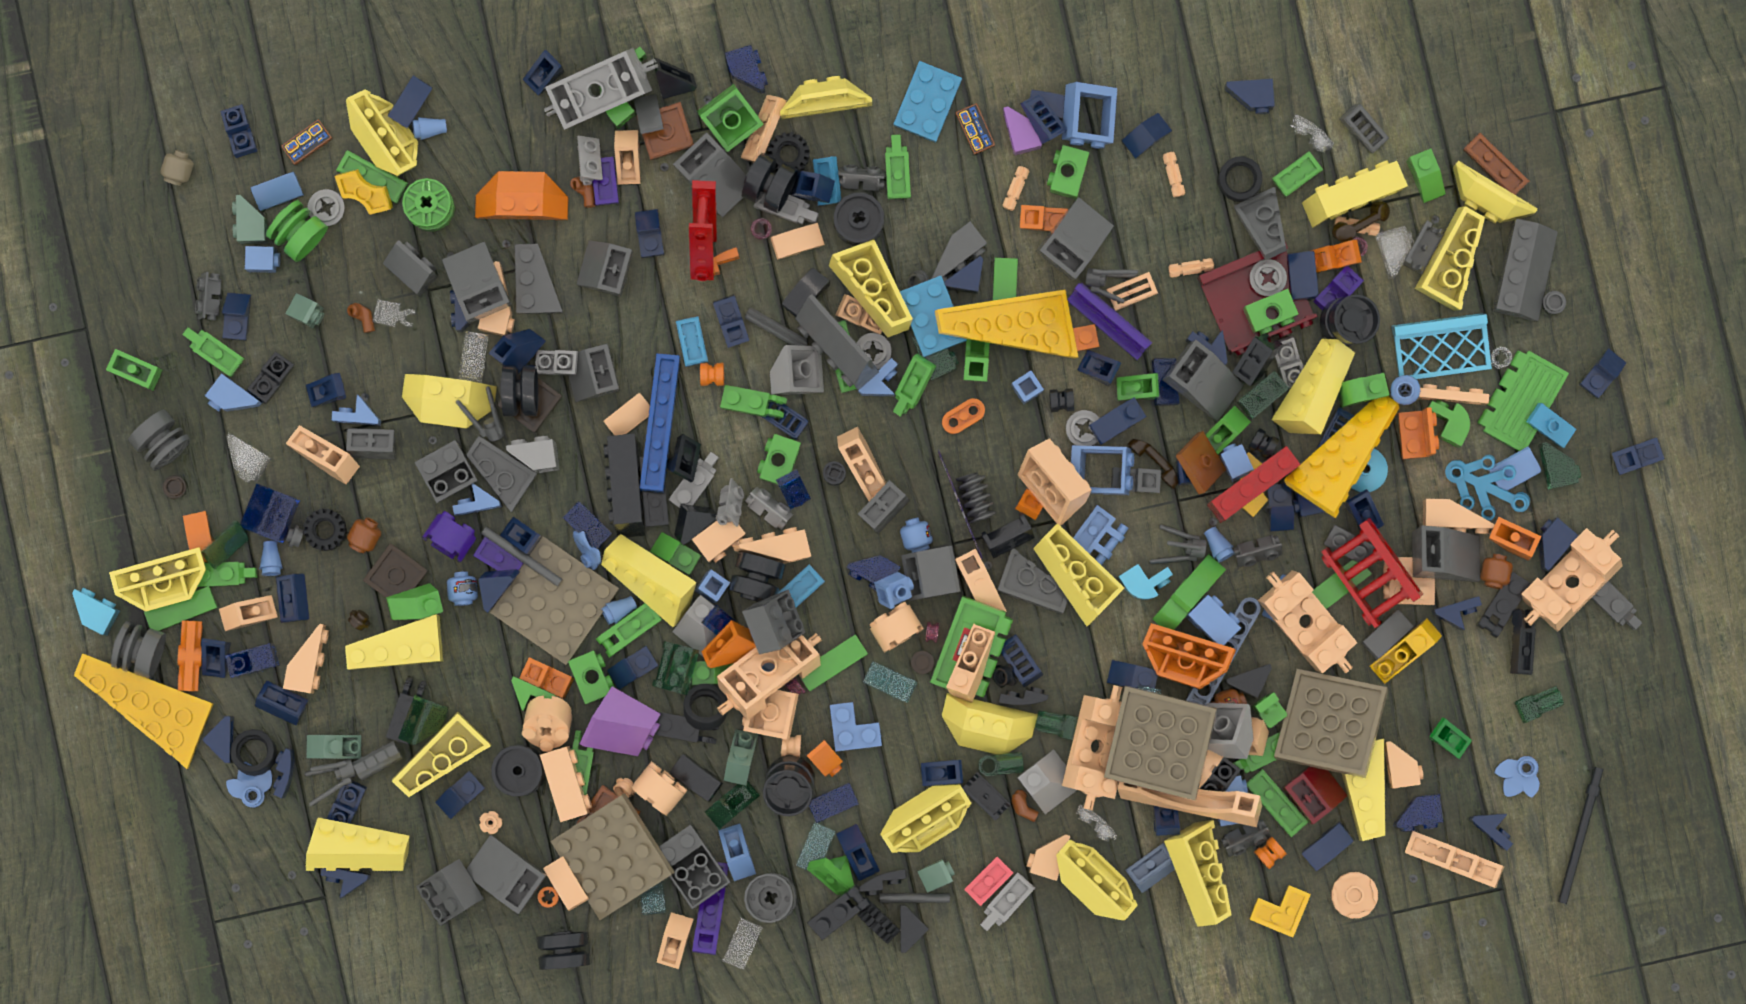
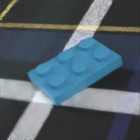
(927, 101)
(922, 302)

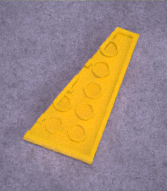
(1023, 322)
(1341, 460)
(159, 711)

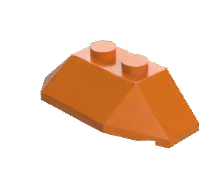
(521, 197)
(1186, 657)

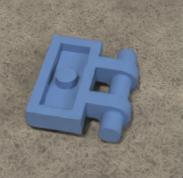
(1093, 530)

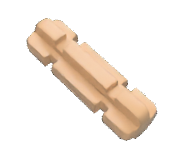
(1173, 174)
(1015, 188)
(1371, 230)
(1191, 267)

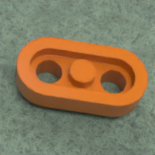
(962, 415)

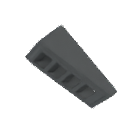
(1358, 133)

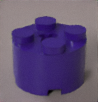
(449, 536)

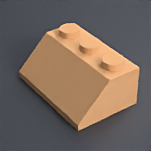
(1054, 481)

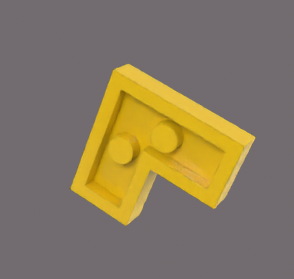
(1283, 917)

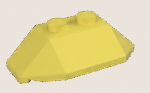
(824, 97)
(383, 139)
(1488, 197)
(435, 399)
(160, 580)
(987, 725)
(925, 818)
(1095, 881)

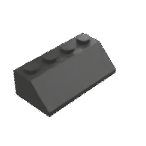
(1525, 270)
(835, 343)

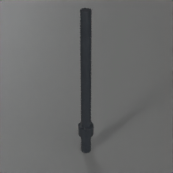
(1592, 791)

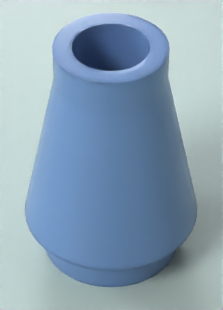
(427, 127)
(1219, 545)
(270, 559)
(617, 610)

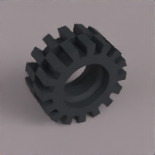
(793, 140)
(312, 523)
(879, 923)

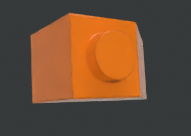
(1514, 538)
(728, 646)
(825, 759)

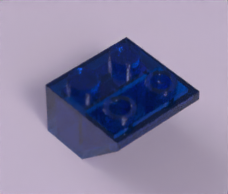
(269, 513)

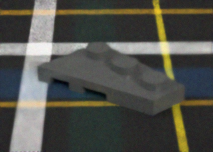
(1263, 222)
(533, 283)
(501, 471)
(1030, 584)

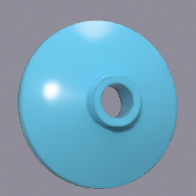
(1376, 475)

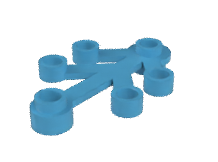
(1484, 484)

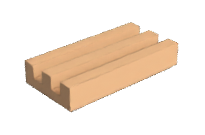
(1116, 306)

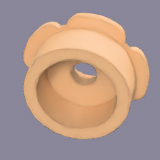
(624, 786)
(485, 818)

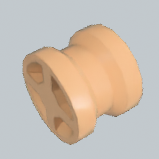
(791, 746)

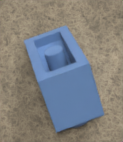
(230, 396)
(737, 852)

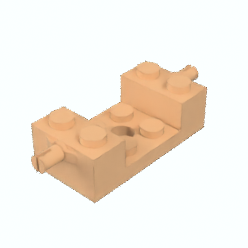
(1588, 561)
(1323, 640)
(749, 685)
(1087, 768)

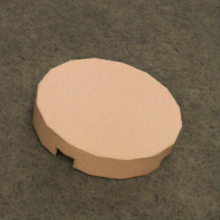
(1354, 895)

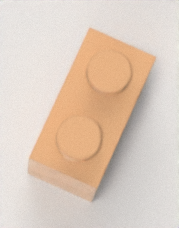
(717, 539)

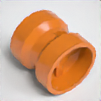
(711, 374)
(1265, 855)

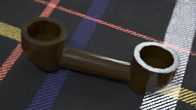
(1346, 232)
(1140, 447)

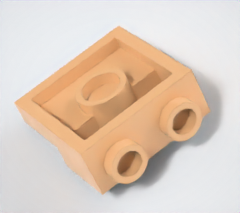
(1426, 585)
(776, 717)

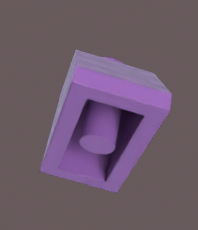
(1021, 132)

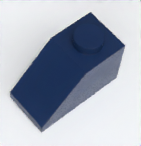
(1253, 94)
(1117, 421)
(1305, 507)
(1554, 542)
(1131, 675)
(857, 852)

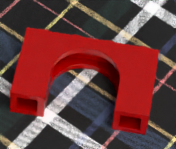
(1253, 484)

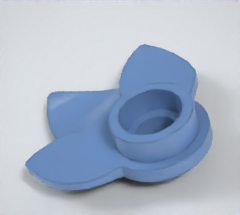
(590, 555)
(1516, 779)
(246, 784)

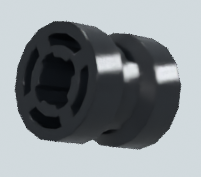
(1061, 400)
(1263, 443)
(836, 475)

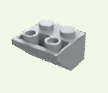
(538, 455)

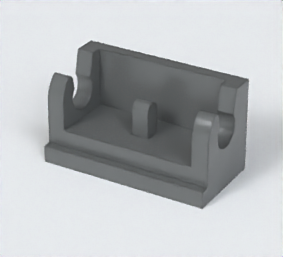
(1423, 247)
(371, 443)
(883, 507)

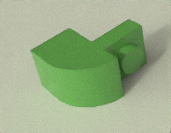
(1363, 390)
(1456, 425)
(1170, 614)

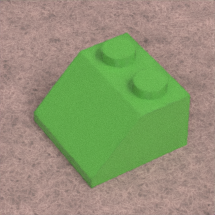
(730, 117)

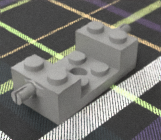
(619, 77)

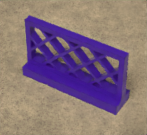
(1109, 321)

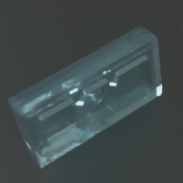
(815, 845)

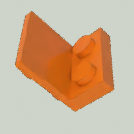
(1417, 434)

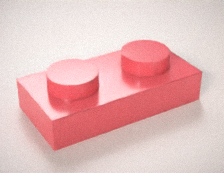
(988, 881)

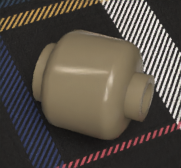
(177, 168)

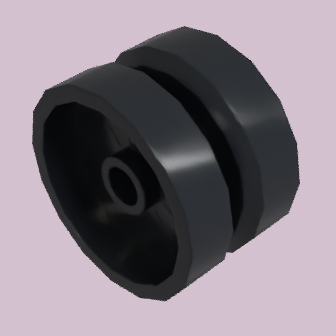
(856, 206)
(516, 391)
(515, 784)
(563, 948)

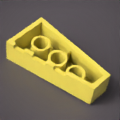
(1354, 192)
(1450, 265)
(873, 286)
(1315, 389)
(650, 579)
(1368, 796)

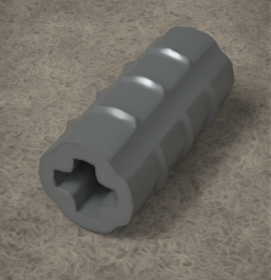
(377, 760)

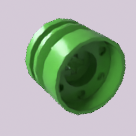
(428, 218)
(292, 227)

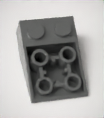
(711, 163)
(1075, 239)
(476, 282)
(1203, 380)
(1445, 554)
(695, 867)
(505, 874)

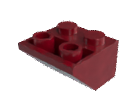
(1314, 793)

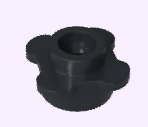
(1004, 675)

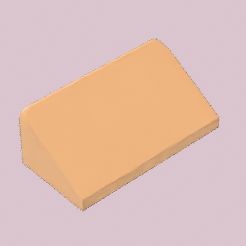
(628, 416)

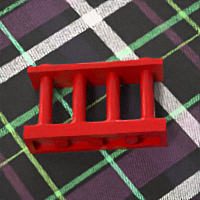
(703, 230)
(1381, 552)

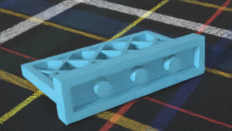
(1442, 326)

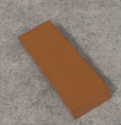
(1495, 164)

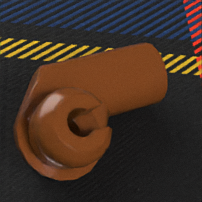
(586, 191)
(363, 314)
(1020, 806)

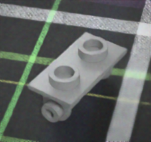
(589, 159)
(762, 500)
(730, 504)

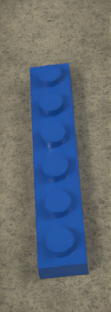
(660, 423)

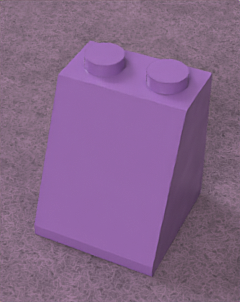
(621, 725)

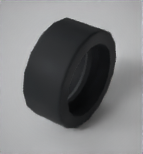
(1240, 161)
(696, 692)
(244, 737)

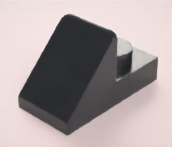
(685, 458)

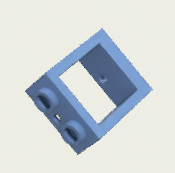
(1071, 114)
(1078, 459)

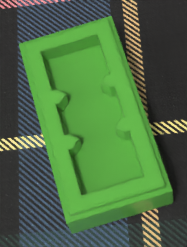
(1297, 174)

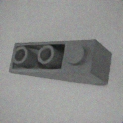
(961, 247)

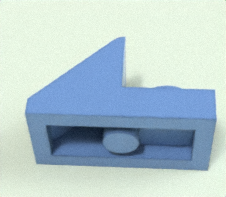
(875, 386)
(363, 414)
(482, 502)

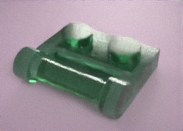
(681, 668)

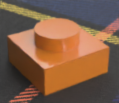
(1086, 337)
(1029, 505)

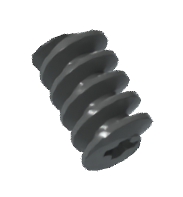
(976, 497)

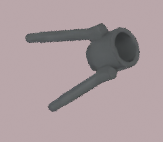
(1097, 278)
(492, 427)
(1194, 547)
(343, 770)

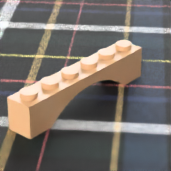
(1227, 806)

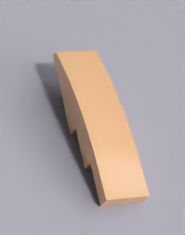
(1454, 859)

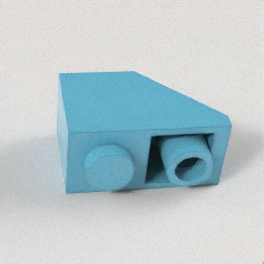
(95, 613)

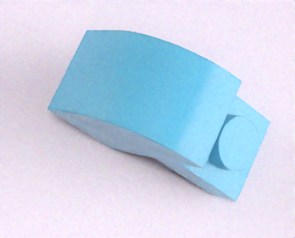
(1140, 586)

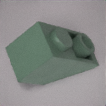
(250, 224)
(305, 311)
(334, 746)
(740, 757)
(936, 875)

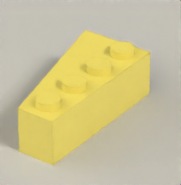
(1077, 573)
(404, 645)
(442, 753)
(355, 847)
(1200, 873)

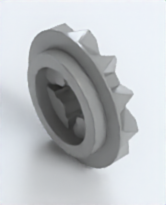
(330, 197)
(1267, 266)
(880, 343)
(1073, 432)

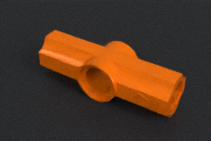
(189, 655)

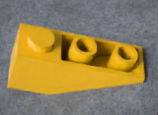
(1406, 650)

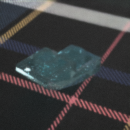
(890, 682)
(653, 900)

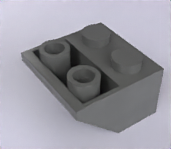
(605, 267)
(409, 268)
(594, 374)
(446, 471)
(931, 572)
(774, 622)
(449, 892)

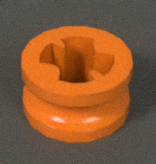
(541, 894)

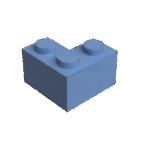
(1213, 620)
(848, 734)

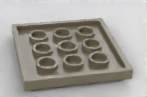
(553, 615)
(1331, 723)
(1160, 742)
(613, 856)

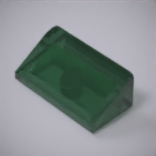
(224, 544)

